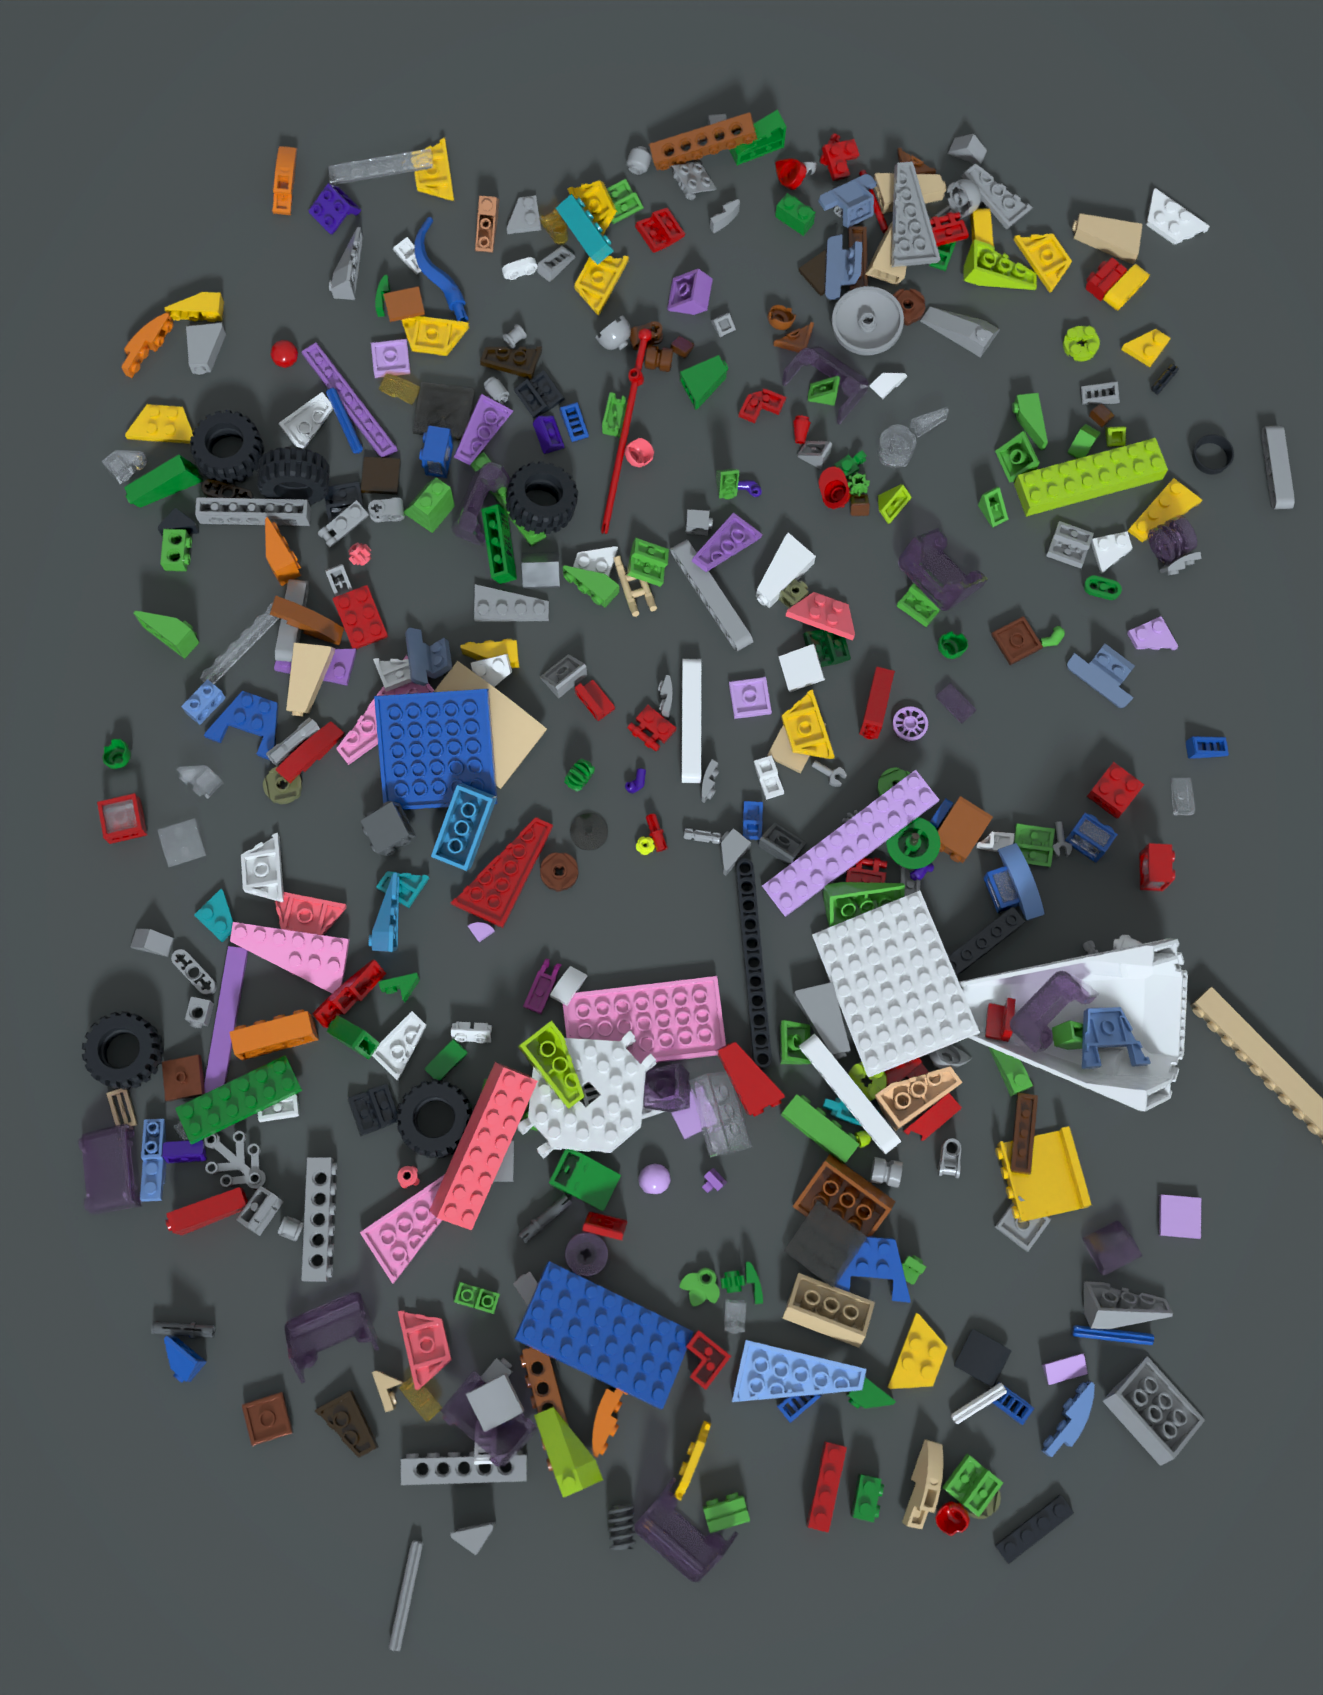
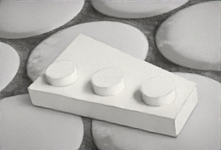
(307, 420)
(399, 1045)

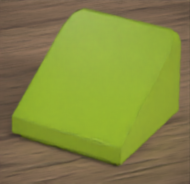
(1116, 436)

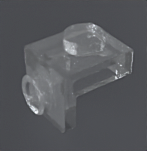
(735, 1316)

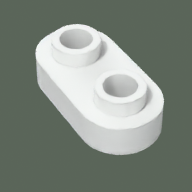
(519, 268)

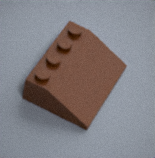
(846, 1195)

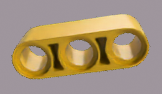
(981, 226)
(1126, 287)

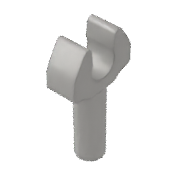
(830, 773)
(1061, 841)

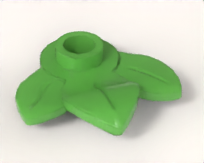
(699, 1289)

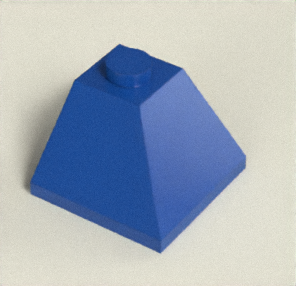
(182, 1359)

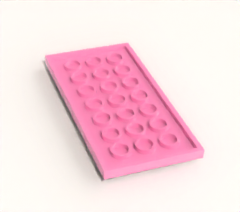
(666, 1018)

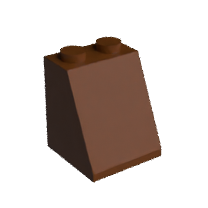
(962, 829)

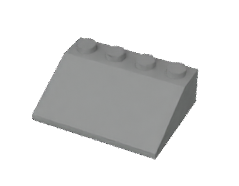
(1154, 1411)

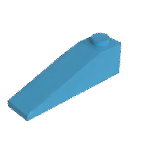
(385, 929)

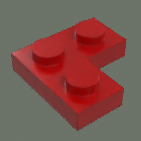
(837, 155)

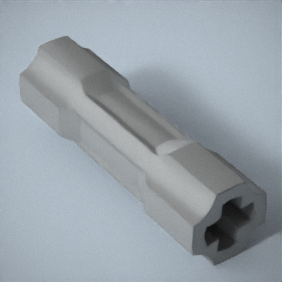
(283, 749)

